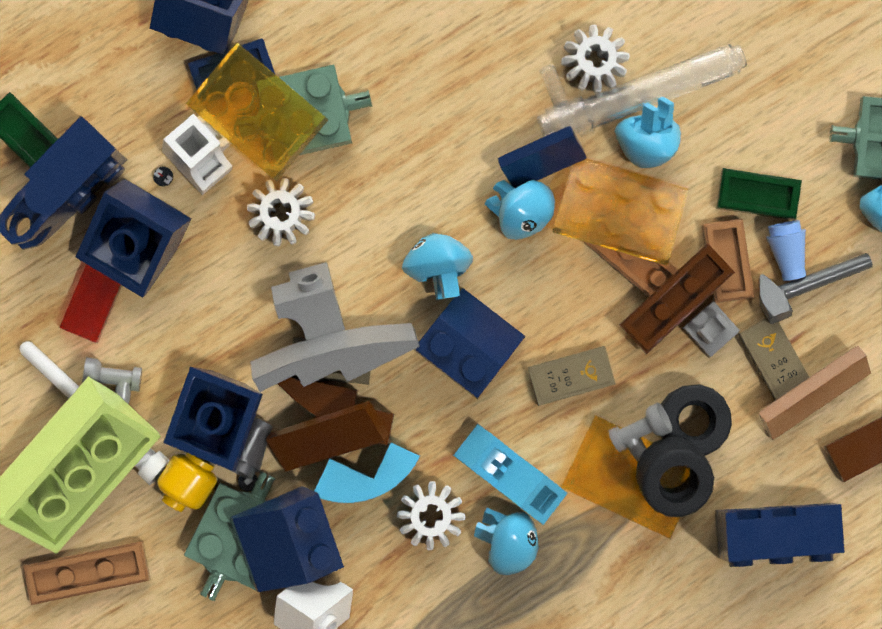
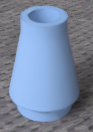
(788, 248)

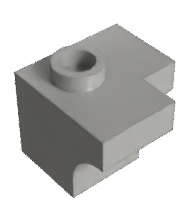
(309, 301)

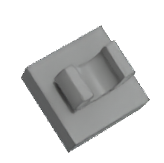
(711, 329)

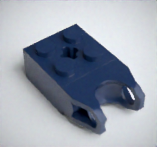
(62, 184)

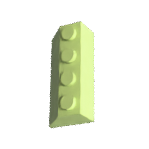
(73, 465)

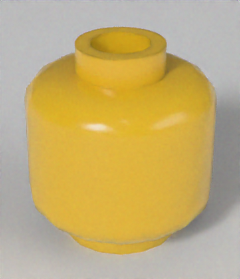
(186, 481)

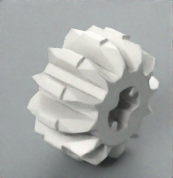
(605, 49)
(287, 200)
(440, 524)

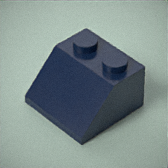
(199, 22)
(132, 237)
(469, 343)
(213, 417)
(287, 541)

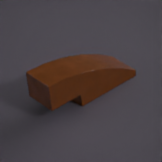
(325, 399)

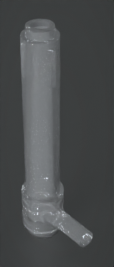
(629, 97)

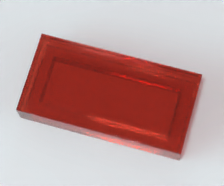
(91, 305)

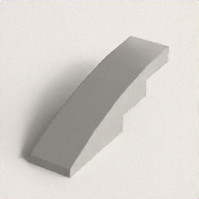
(349, 350)

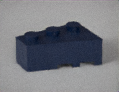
(779, 533)

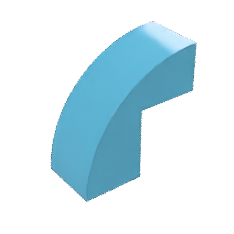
(510, 474)
(348, 485)

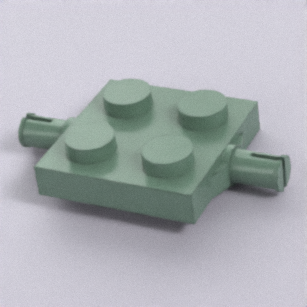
(324, 93)
(865, 138)
(215, 539)

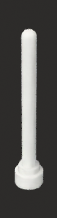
(151, 463)

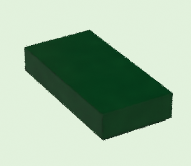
(23, 130)
(758, 194)

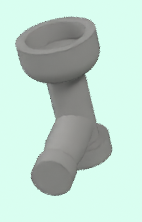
(123, 379)
(630, 436)

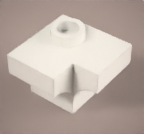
(198, 153)
(313, 606)

